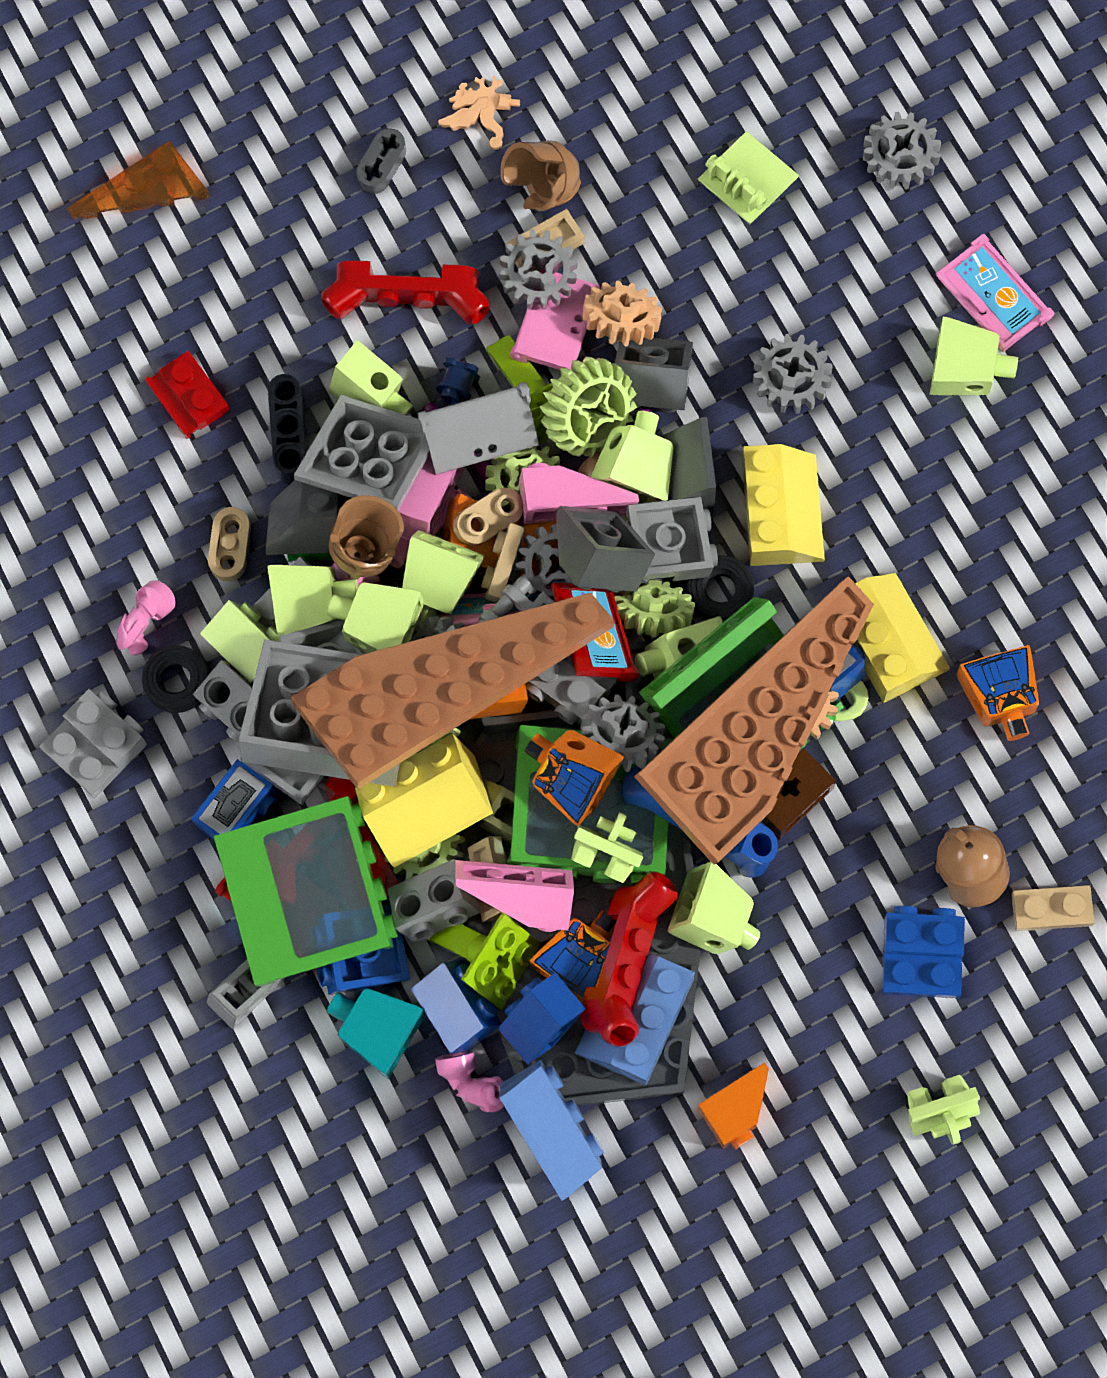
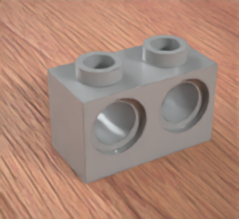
(234, 709)
(430, 903)

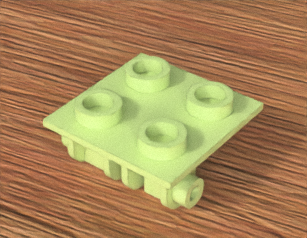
(747, 177)

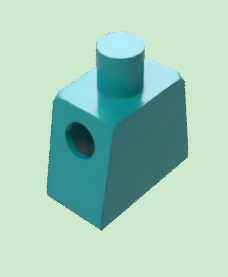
(376, 1027)

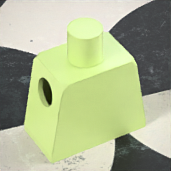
(968, 360)
(368, 379)
(637, 459)
(439, 572)
(304, 594)
(377, 616)
(672, 646)
(713, 912)

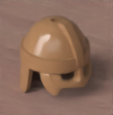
(545, 169)
(365, 536)
(973, 874)

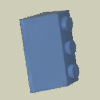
(655, 1010)
(551, 1127)

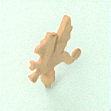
(483, 105)

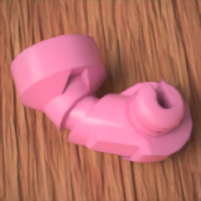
(153, 602)
(479, 1092)

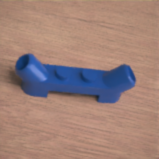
(749, 855)

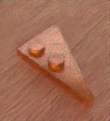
(148, 182)

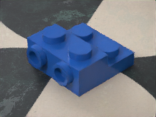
(923, 953)
(367, 970)

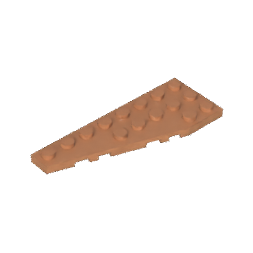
(413, 693)
(741, 749)

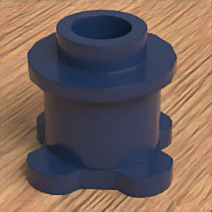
(457, 381)

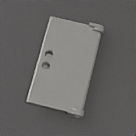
(478, 426)

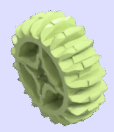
(587, 405)

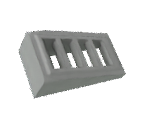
(224, 1009)

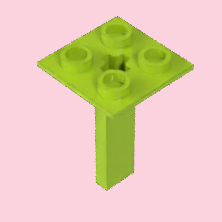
(519, 372)
(494, 959)

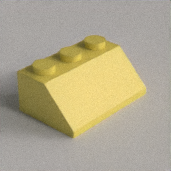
(782, 505)
(896, 640)
(432, 800)

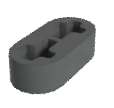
(387, 165)

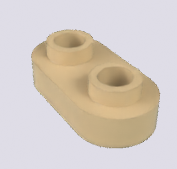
(489, 514)
(229, 546)

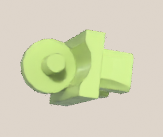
(623, 856)
(945, 1114)

